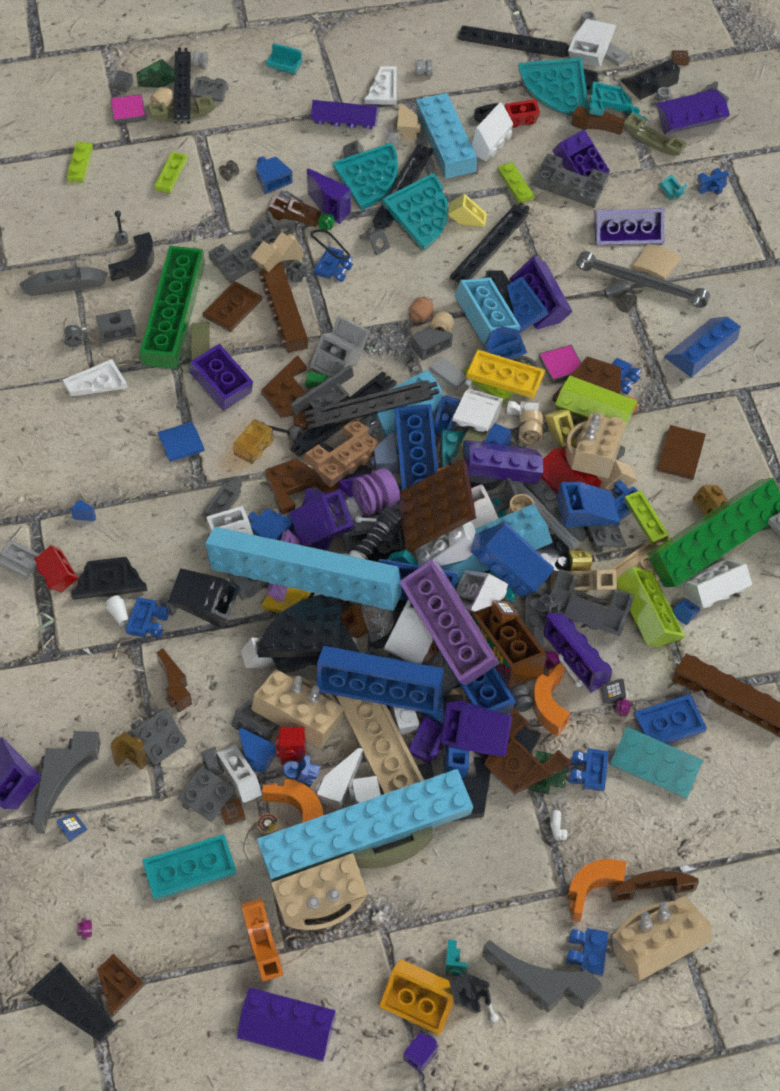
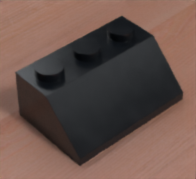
(650, 79)
(390, 543)

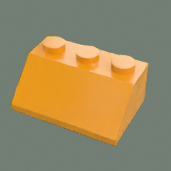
(418, 996)

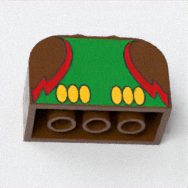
(513, 645)

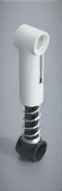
(386, 522)

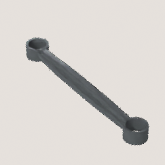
(643, 279)

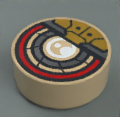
(267, 824)

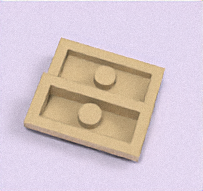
(656, 261)

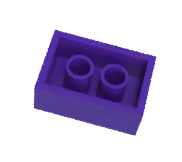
(221, 377)

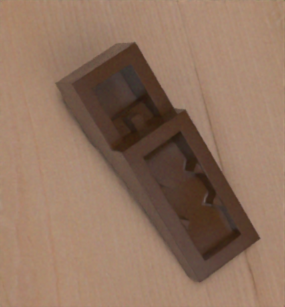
(607, 122)
(293, 210)
(176, 692)

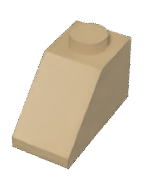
(408, 123)

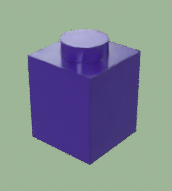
(421, 1052)

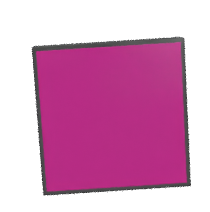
(128, 109)
(559, 363)

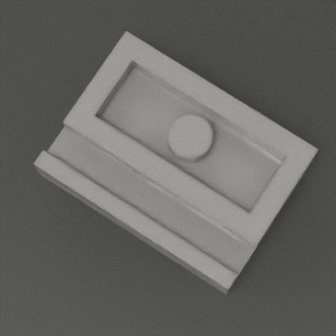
(18, 559)

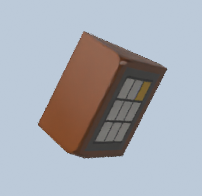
(503, 611)

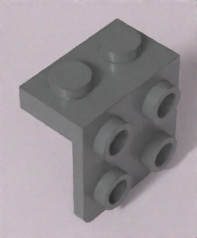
(158, 735)

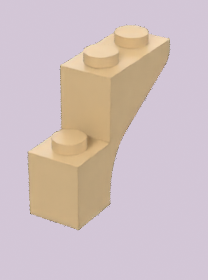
(281, 249)
(591, 580)

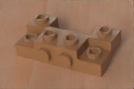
(346, 457)

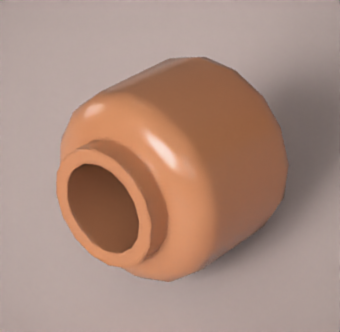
(421, 309)

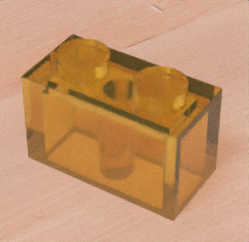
(253, 441)

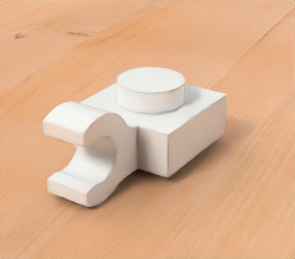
(515, 409)

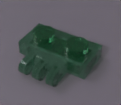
(555, 780)

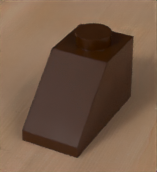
(354, 622)

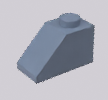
(386, 455)

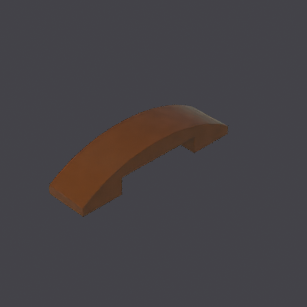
(680, 881)

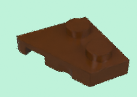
(118, 983)

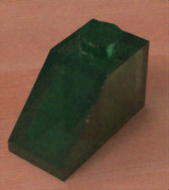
(155, 75)

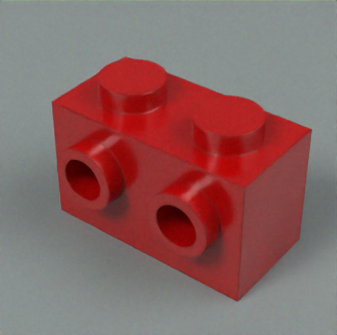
(523, 112)
(55, 569)
(291, 744)

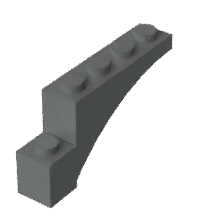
(59, 769)
(542, 984)

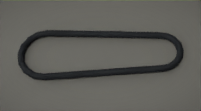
(343, 258)

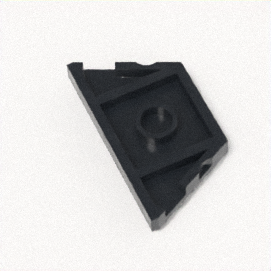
(108, 578)

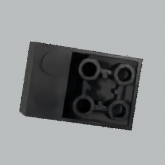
(204, 596)

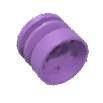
(375, 491)

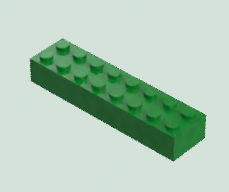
(172, 307)
(716, 533)

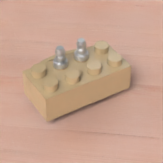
(596, 444)
(298, 703)
(320, 893)
(660, 936)

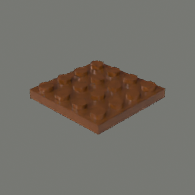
(436, 505)

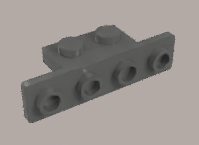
(326, 393)

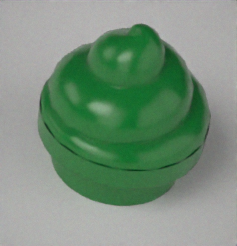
(326, 221)

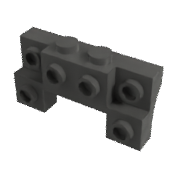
(570, 184)
(238, 261)
(590, 609)

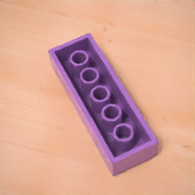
(449, 622)

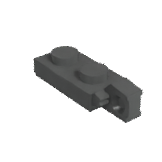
(224, 498)

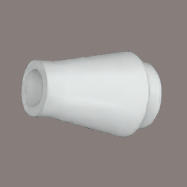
(117, 609)

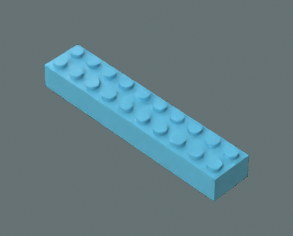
(304, 568)
(365, 825)

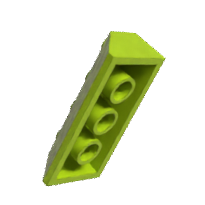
(586, 398)
(650, 608)

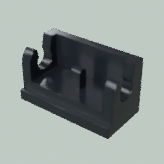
(468, 991)

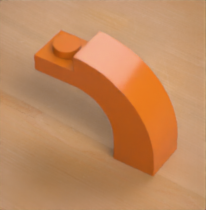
(546, 709)
(297, 795)
(593, 875)
(261, 940)

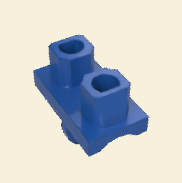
(714, 182)
(302, 772)

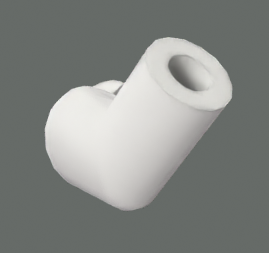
(555, 823)

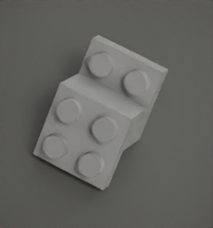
(339, 347)

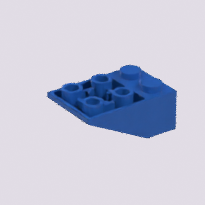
(586, 505)

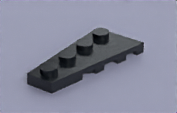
(290, 664)
(70, 1000)

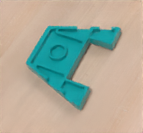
(612, 97)

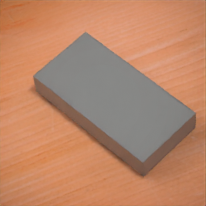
(448, 373)

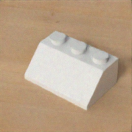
(492, 133)
(717, 582)
(480, 589)

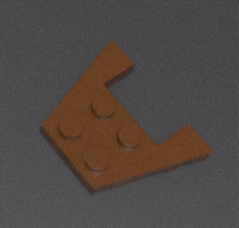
(597, 373)
(285, 389)
(293, 478)
(519, 767)

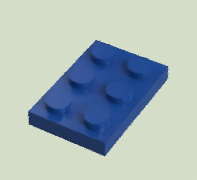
(671, 720)

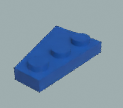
(525, 304)

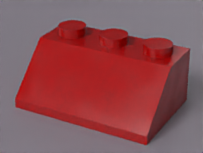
(557, 471)

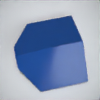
(506, 343)

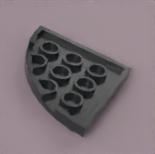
(303, 629)

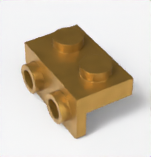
(709, 498)
(129, 748)

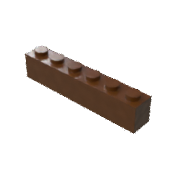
(284, 308)
(729, 693)

